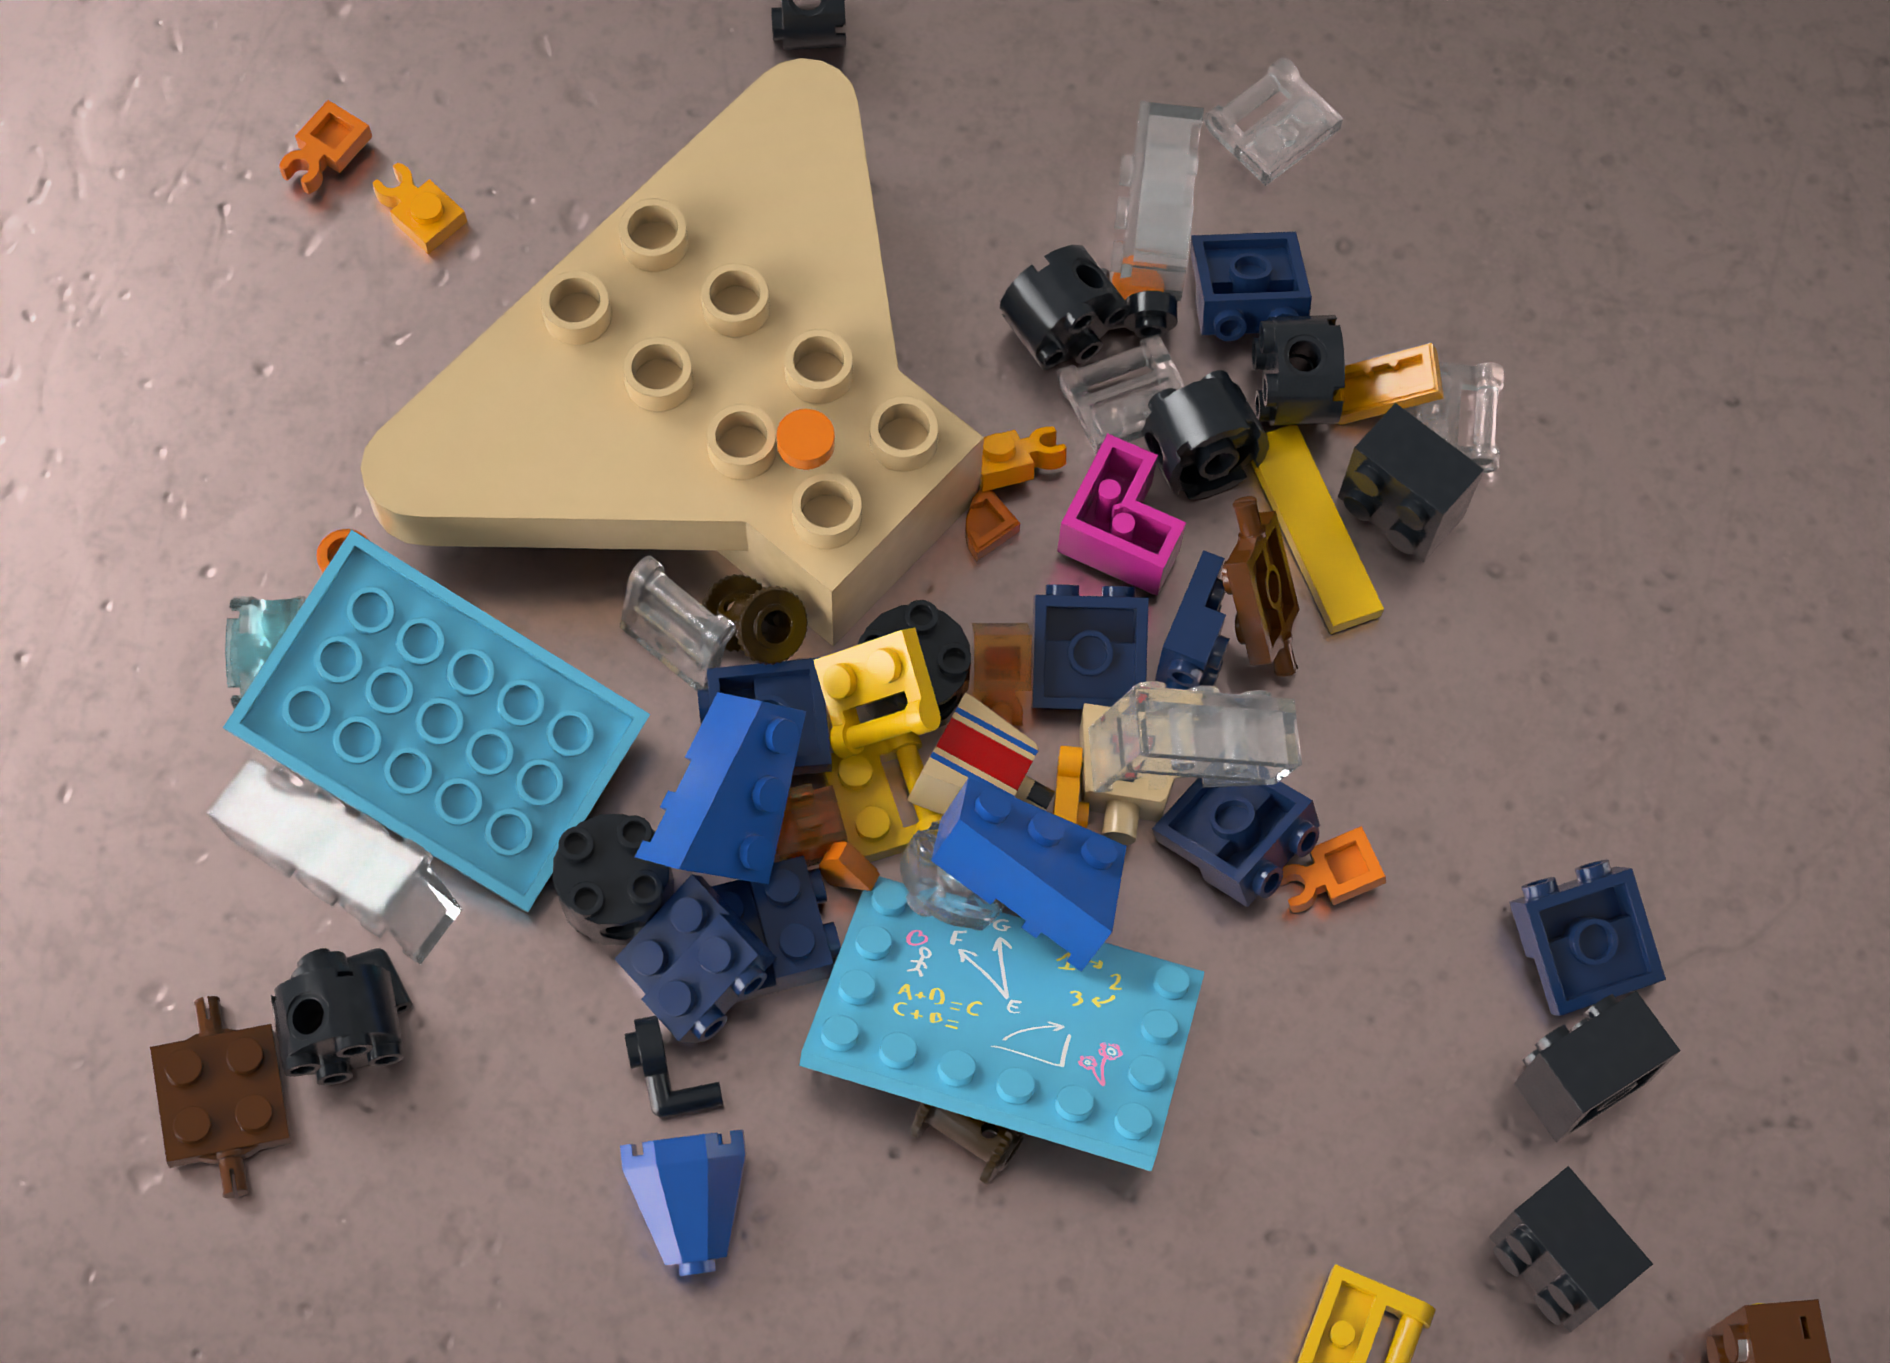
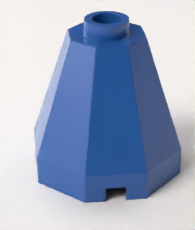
(688, 1195)

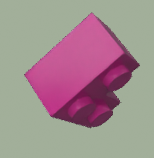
(1111, 524)

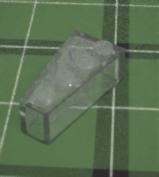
(338, 856)

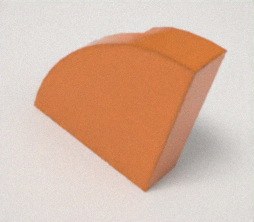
(988, 524)
(848, 868)

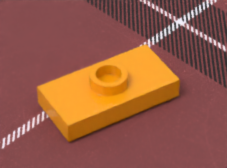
(1378, 383)

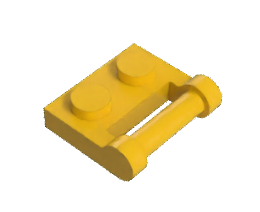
(871, 674)
(867, 800)
(1351, 1317)

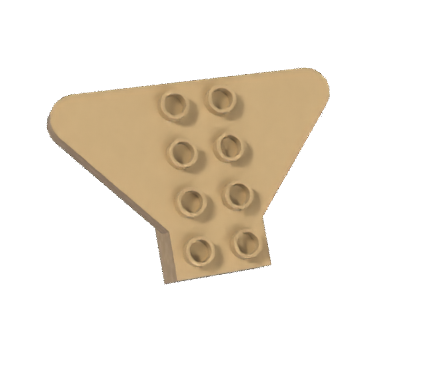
(664, 351)

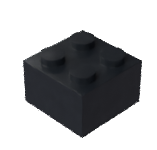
(1409, 483)
(1596, 1064)
(1568, 1250)

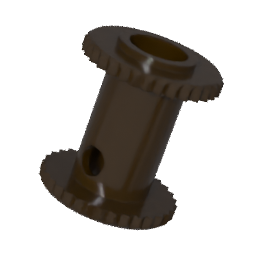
(767, 620)
(968, 1133)

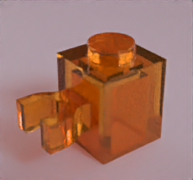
(1002, 664)
(810, 824)

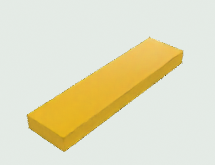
(1316, 532)

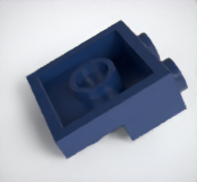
(1247, 281)
(1195, 643)
(1087, 646)
(784, 684)
(1240, 834)
(788, 923)
(1587, 936)
(695, 961)

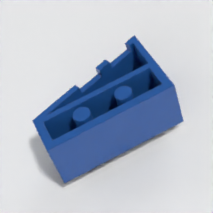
(732, 793)
(1035, 865)

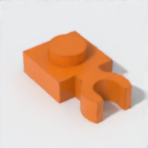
(325, 140)
(1341, 867)

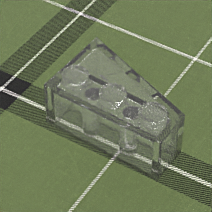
(1158, 201)
(1194, 734)

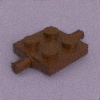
(1262, 588)
(220, 1096)

